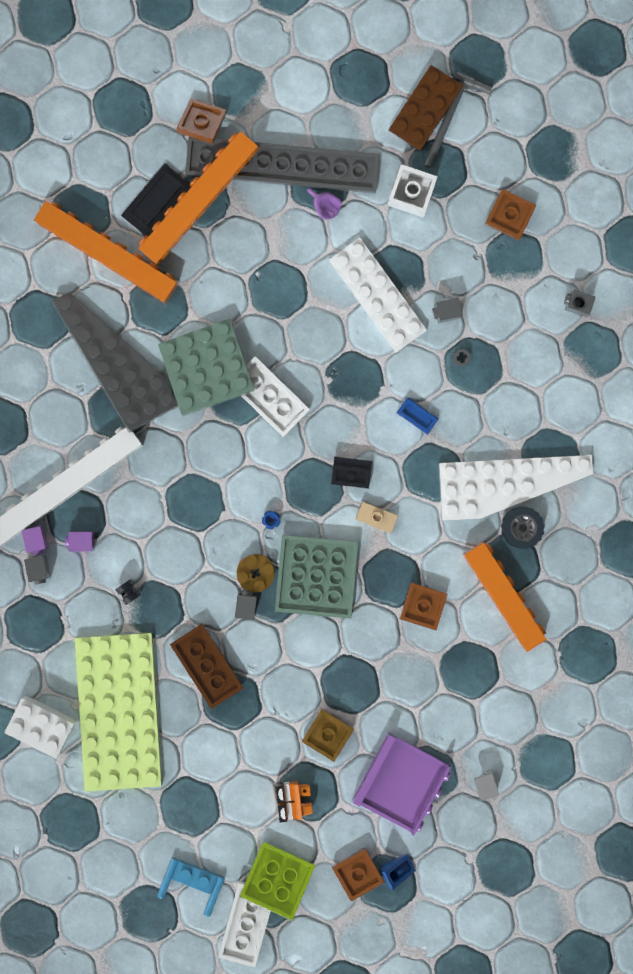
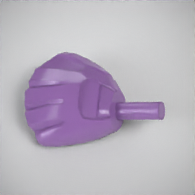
(326, 204)

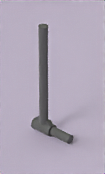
(467, 82)

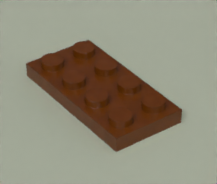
(425, 108)
(206, 666)

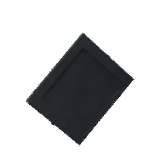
(155, 200)

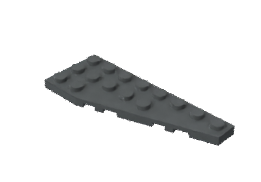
(125, 376)

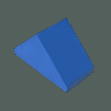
(397, 871)

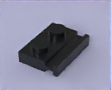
(351, 472)

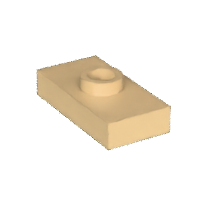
(376, 517)

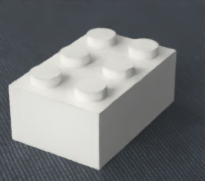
(40, 726)

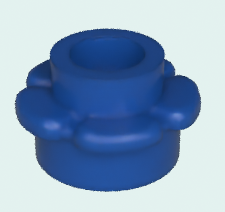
(275, 523)

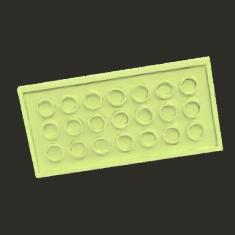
(118, 711)

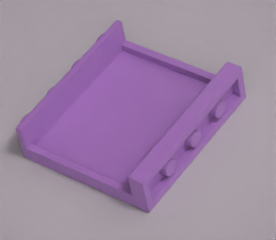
(402, 783)

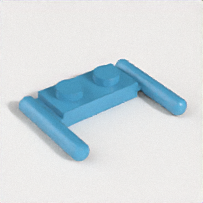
(195, 878)

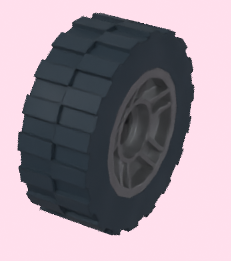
(532, 533)

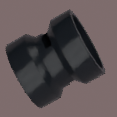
(128, 592)

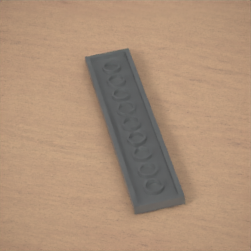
(294, 166)

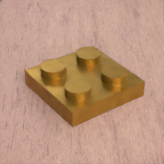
(328, 735)

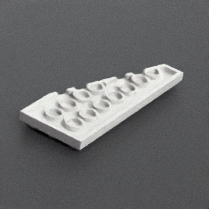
(490, 486)

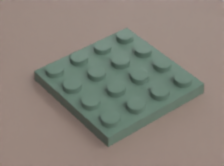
(206, 367)
(316, 576)

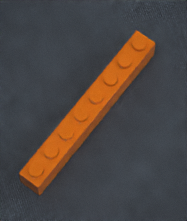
(198, 198)
(106, 252)

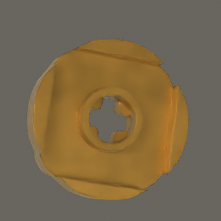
(252, 562)

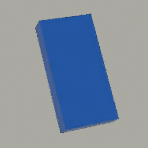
(417, 416)

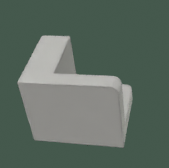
(486, 786)

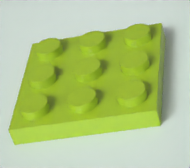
(277, 881)

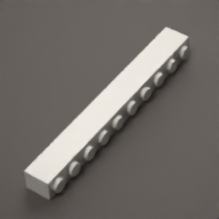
(67, 483)

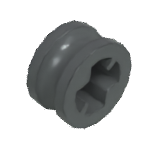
(456, 354)

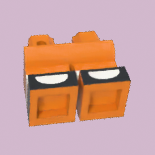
(289, 800)

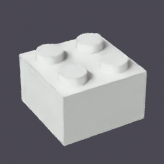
(412, 190)

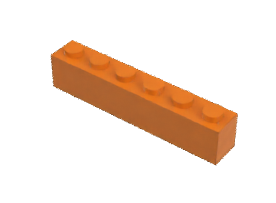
(504, 596)

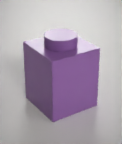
(35, 540)
(80, 541)

